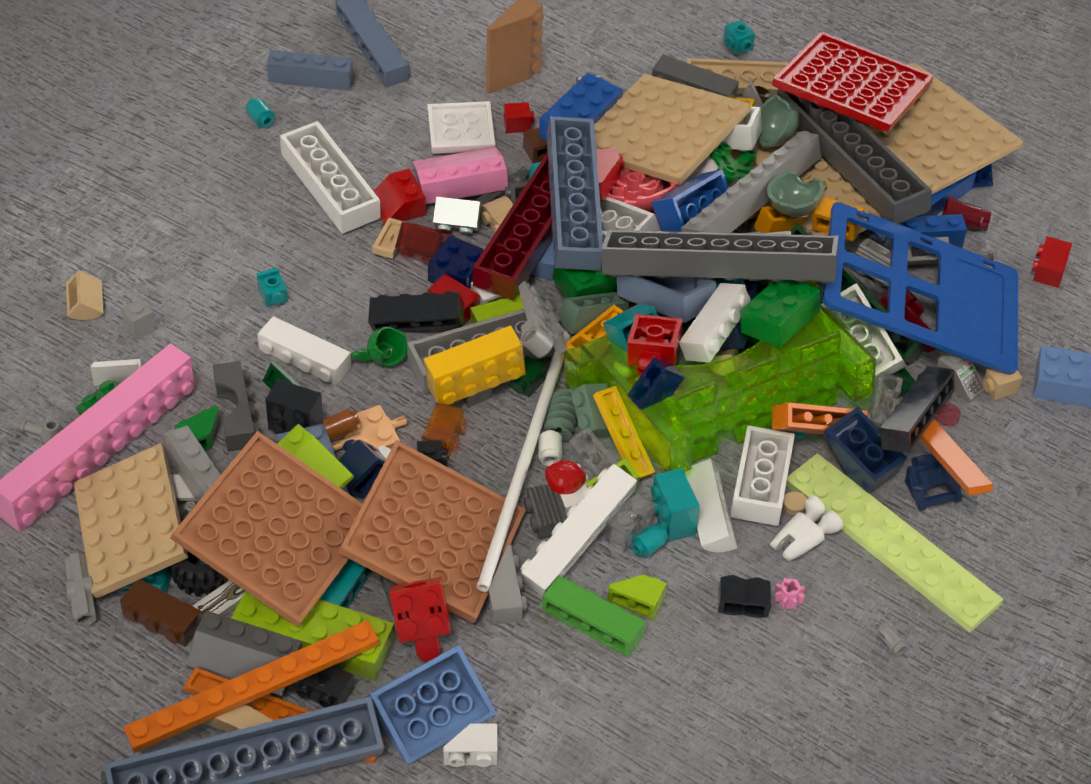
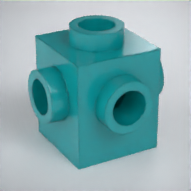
(738, 37)

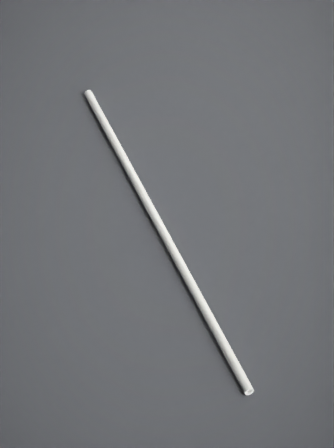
(521, 470)

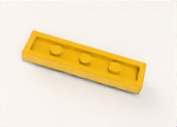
(623, 431)

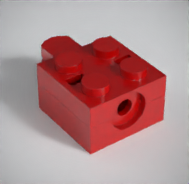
(652, 338)
(418, 615)

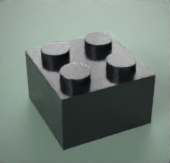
(292, 405)

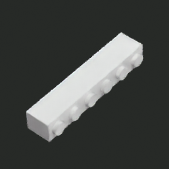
(579, 529)

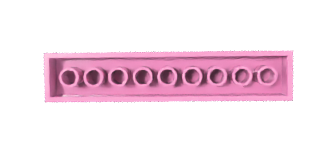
(95, 437)

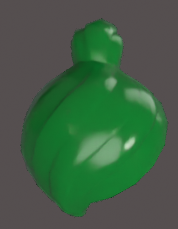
(384, 347)

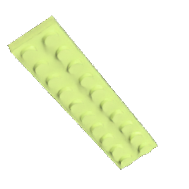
(897, 544)

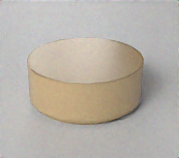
(794, 503)

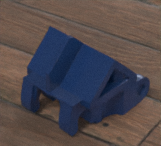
(928, 472)

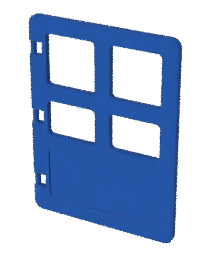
(973, 301)

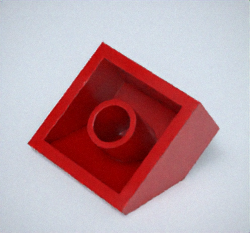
(400, 197)

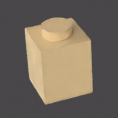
(1001, 384)

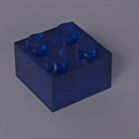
(454, 259)

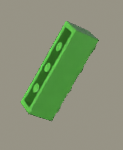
(593, 616)

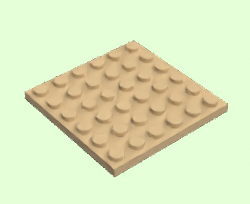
(667, 127)

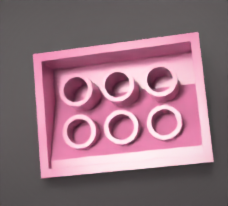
(461, 174)

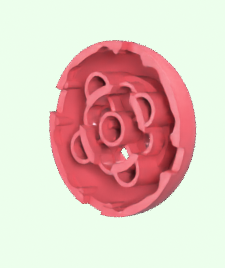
(639, 189)

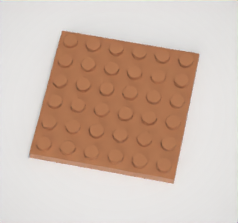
(428, 525)
(272, 528)

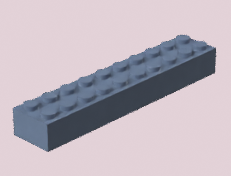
(262, 751)

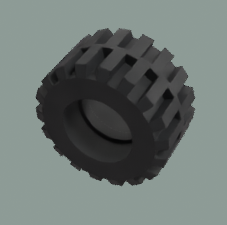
(196, 578)

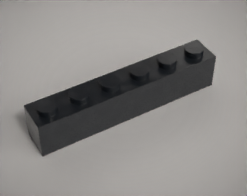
(916, 409)

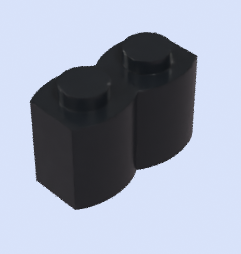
(744, 596)

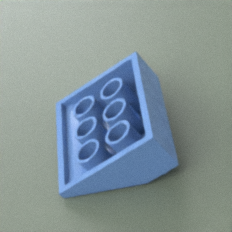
(431, 705)

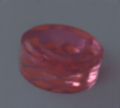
(948, 415)

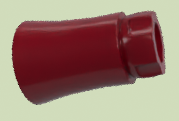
(973, 215)

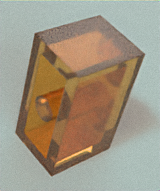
(445, 425)

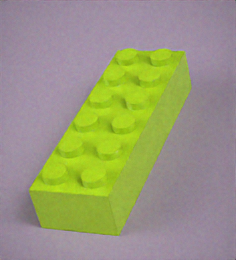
(322, 622)

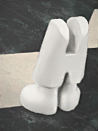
(804, 532)

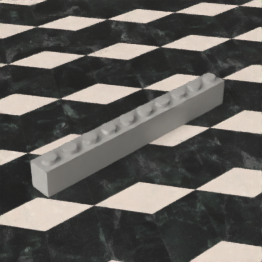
(751, 191)

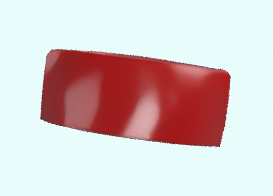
(565, 477)

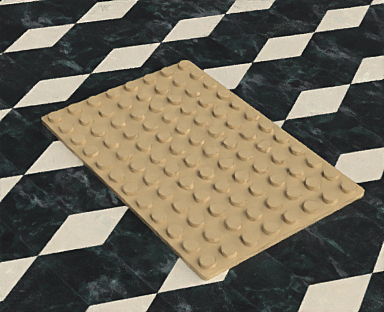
(936, 138)

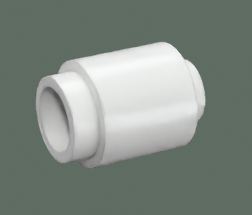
(550, 447)

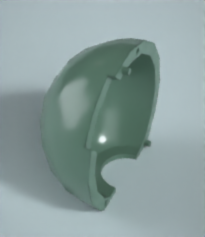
(779, 122)
(793, 196)

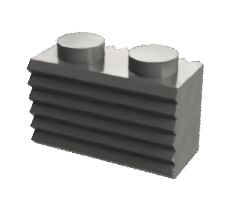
(545, 509)

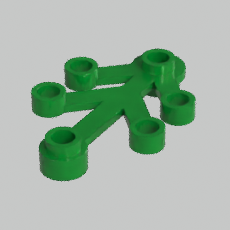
(733, 169)

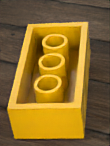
(475, 366)

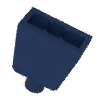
(364, 463)

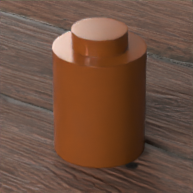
(341, 423)

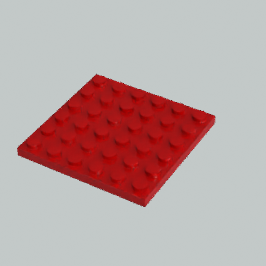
(853, 81)

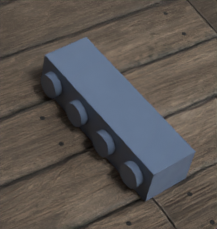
(310, 70)

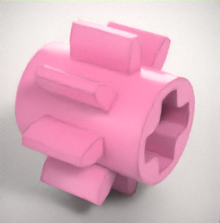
(789, 593)

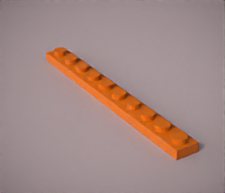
(250, 686)

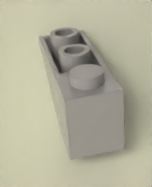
(504, 592)

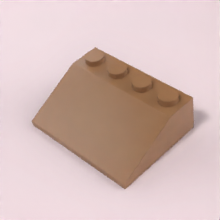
(514, 45)

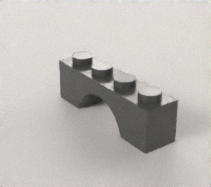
(230, 385)

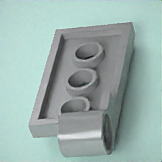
(543, 323)

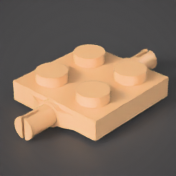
(374, 429)

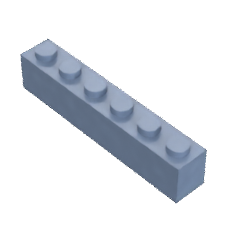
(373, 41)

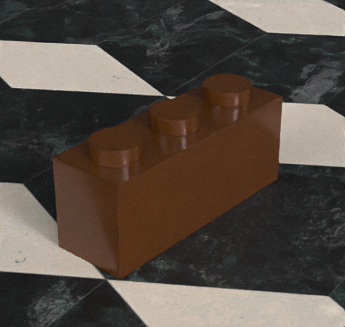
(160, 612)

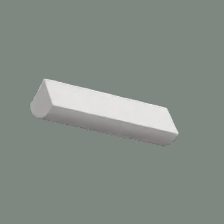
(713, 518)

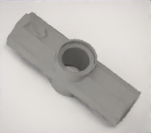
(79, 590)

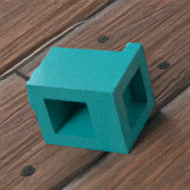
(271, 287)

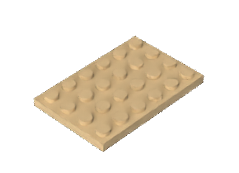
(129, 520)

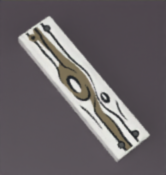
(221, 600)

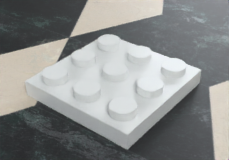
(460, 127)

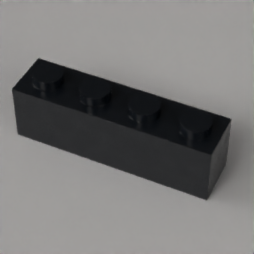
(417, 311)

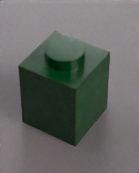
(532, 379)

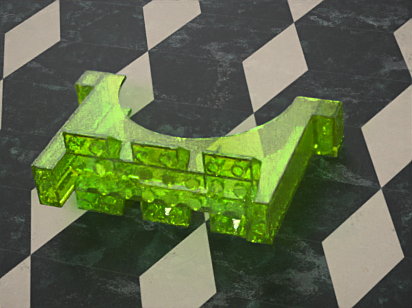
(733, 390)

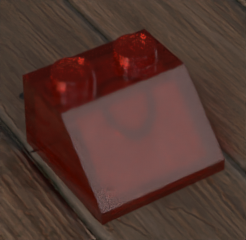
(420, 240)

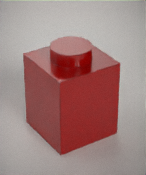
(518, 117)

